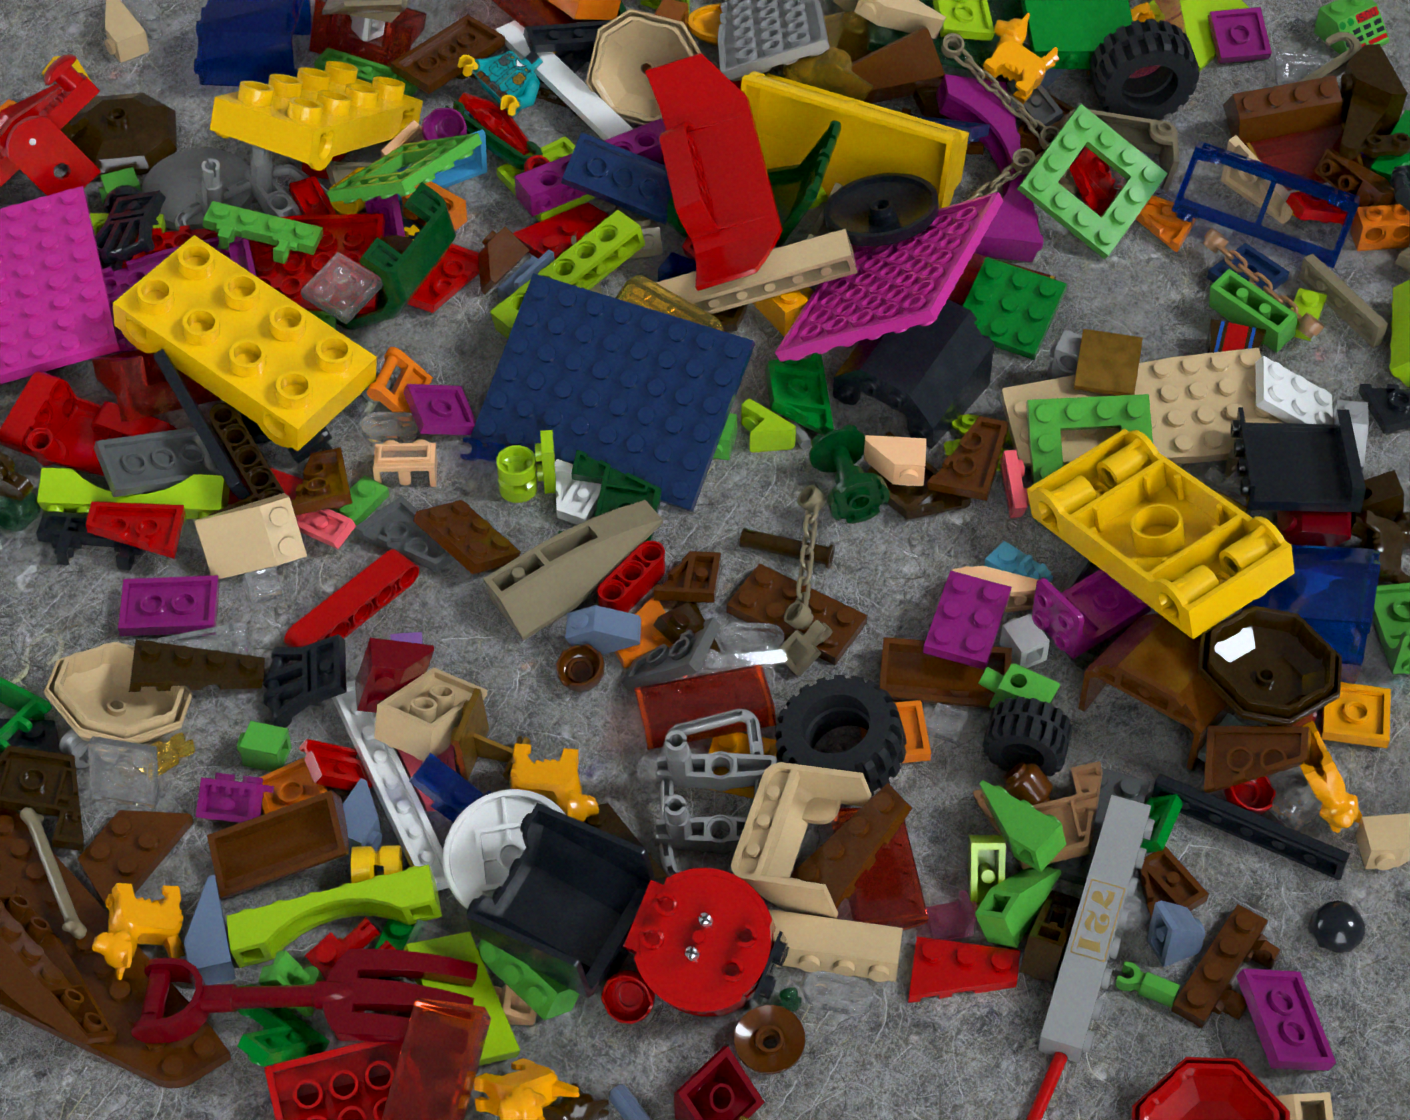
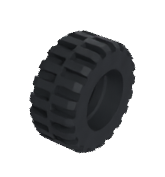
(1138, 47)
(840, 704)

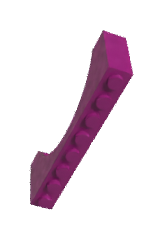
(1015, 228)

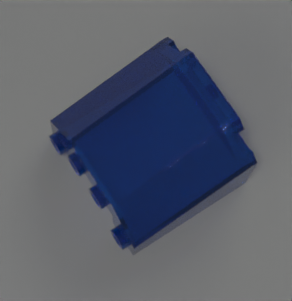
(248, 39)
(1334, 595)

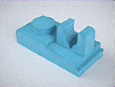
(1012, 560)

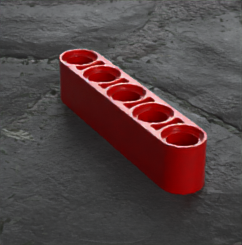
(355, 600)

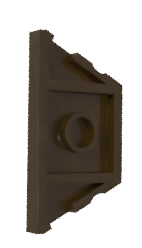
(918, 500)

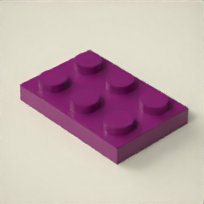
(168, 605)
(967, 620)
(1286, 1019)

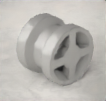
(73, 745)

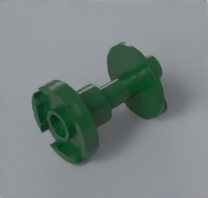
(856, 492)

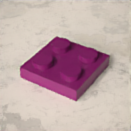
(1239, 35)
(440, 409)

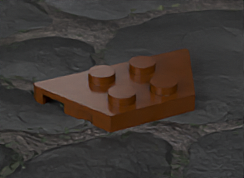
(131, 848)

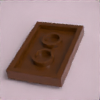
(466, 536)

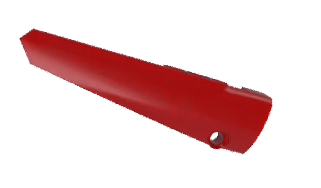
(63, 428)

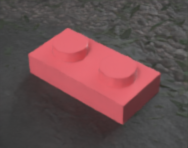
(1012, 473)
(326, 526)

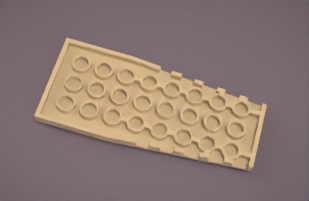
(1188, 399)

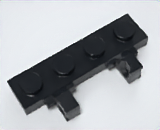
(70, 532)

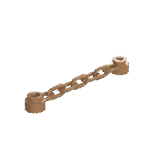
(1216, 241)

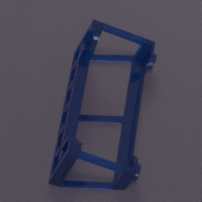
(1207, 152)

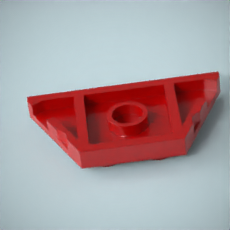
(1093, 180)

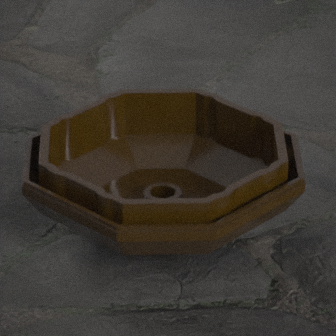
(127, 132)
(1270, 666)

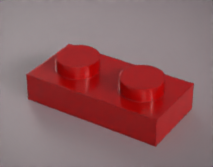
(311, 197)

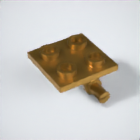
(471, 739)

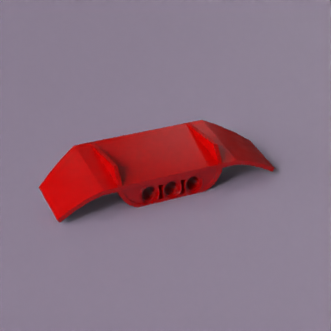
(715, 170)

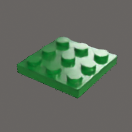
(1014, 306)

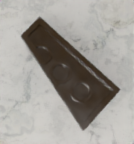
(175, 665)

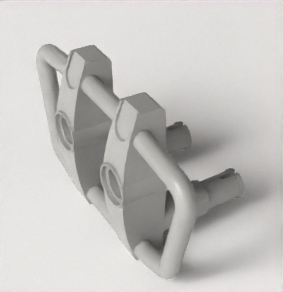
(259, 179)
(683, 769)

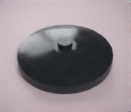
(882, 208)

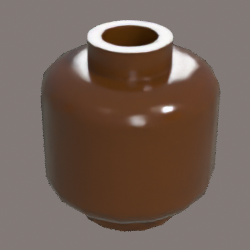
(1028, 783)

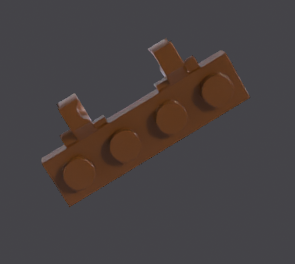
(1210, 984)

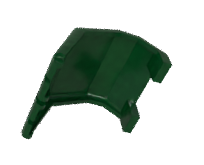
(792, 186)
(407, 271)

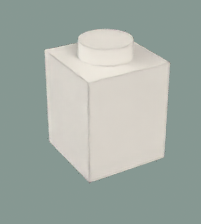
(1026, 640)

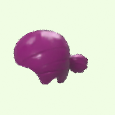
(443, 124)

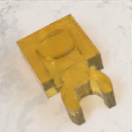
(169, 753)

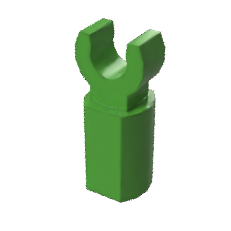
(1148, 985)

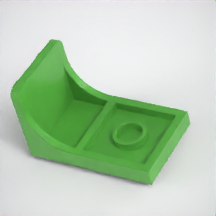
(1392, 623)

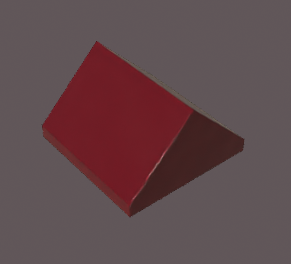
(717, 1091)

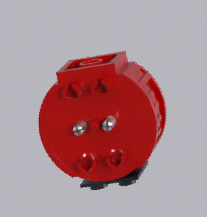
(706, 942)

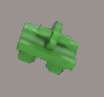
(289, 972)

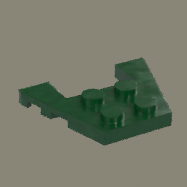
(616, 487)

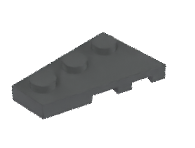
(395, 529)
(672, 662)

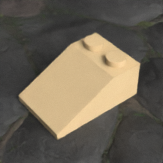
(251, 537)
(423, 713)

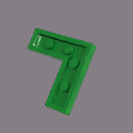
(282, 1037)

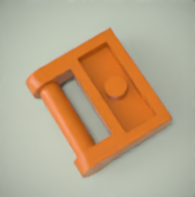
(410, 374)

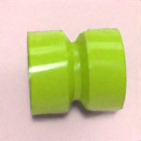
(517, 474)

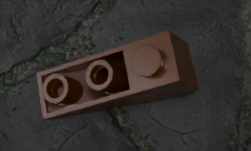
(1355, 179)

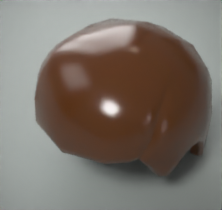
(580, 668)

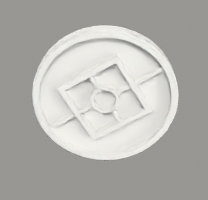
(487, 842)

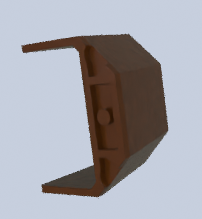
(901, 67)
(1159, 669)

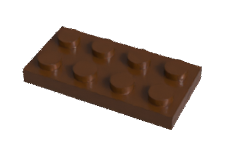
(437, 58)
(769, 594)

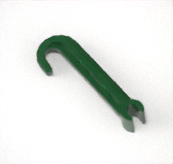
(496, 144)

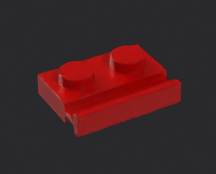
(333, 765)

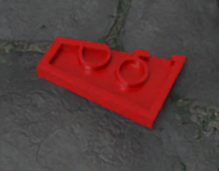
(496, 121)
(1312, 208)
(558, 230)

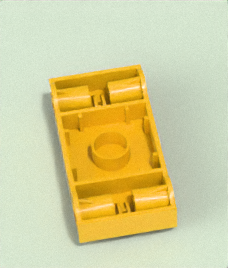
(315, 113)
(245, 342)
(1161, 532)

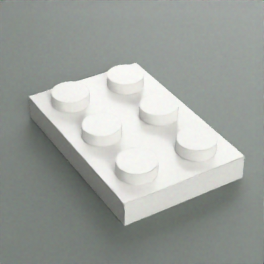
(1290, 395)

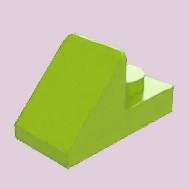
(766, 428)

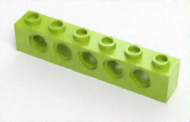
(582, 264)

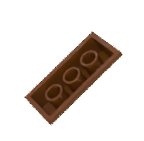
(1284, 109)

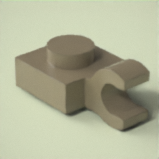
(802, 648)

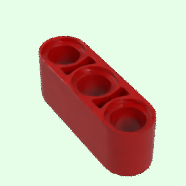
(633, 577)

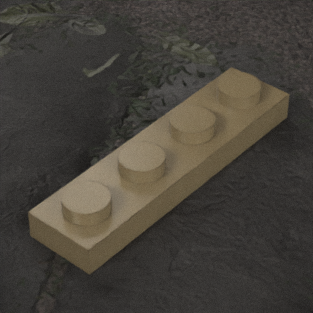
(1343, 301)

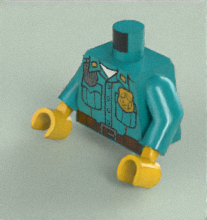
(506, 78)

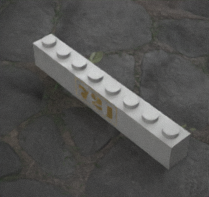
(1095, 929)

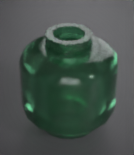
(17, 514)

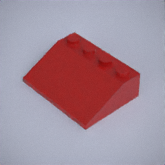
(334, 1083)

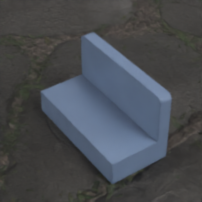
(524, 274)

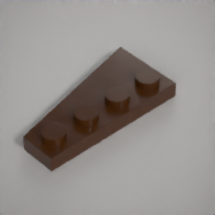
(854, 845)

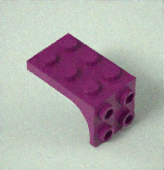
(1085, 611)

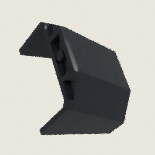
(922, 372)
(566, 900)

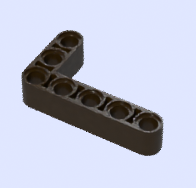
(243, 455)

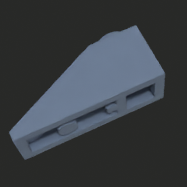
(207, 938)

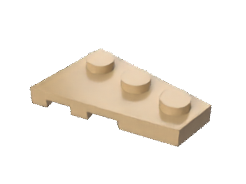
(1254, 187)

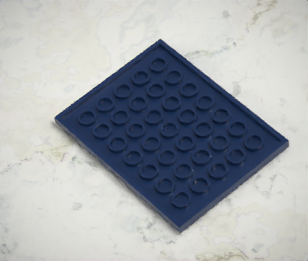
(615, 385)

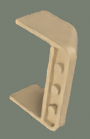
(776, 825)

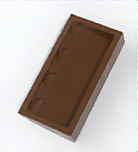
(919, 676)
(279, 844)

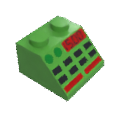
(1351, 16)

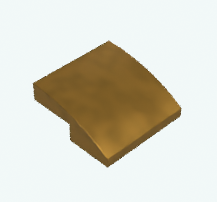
(1108, 363)

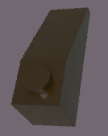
(1050, 936)

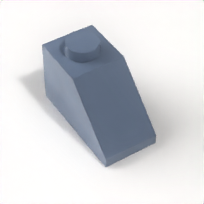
(603, 628)
(362, 818)
(1174, 933)

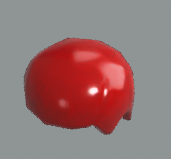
(1252, 795)
(627, 997)

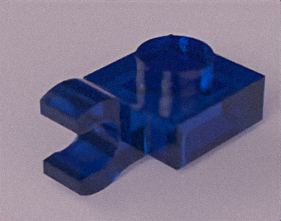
(482, 453)

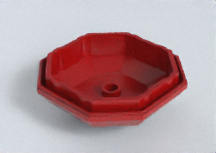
(1209, 1091)

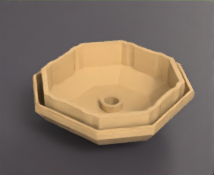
(622, 51)
(96, 700)

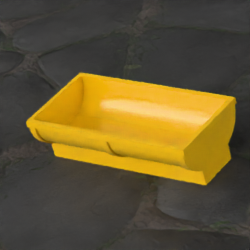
(871, 138)

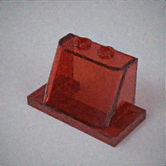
(336, 33)
(142, 385)

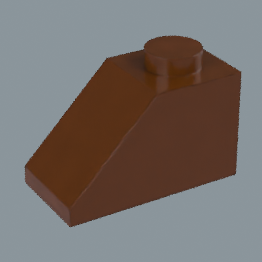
(499, 257)

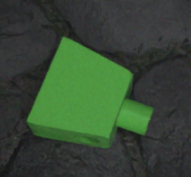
(1018, 683)

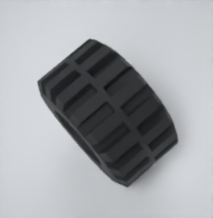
(1027, 733)

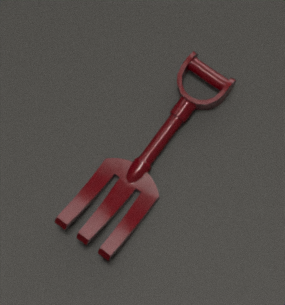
(337, 996)

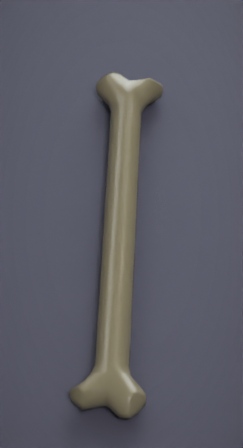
(72, 922)

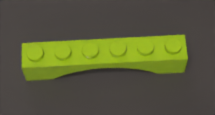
(68, 492)
(400, 896)

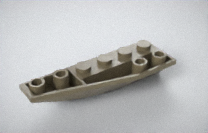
(568, 567)

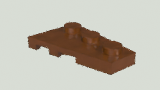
(974, 462)
(323, 484)

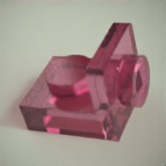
(952, 919)

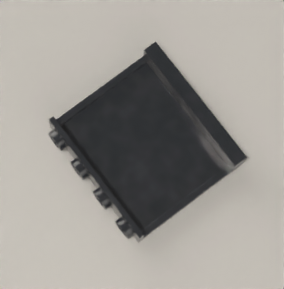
(1299, 465)

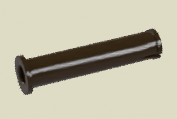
(785, 546)

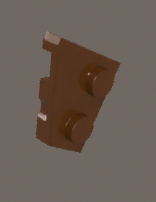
(692, 579)
(1169, 881)

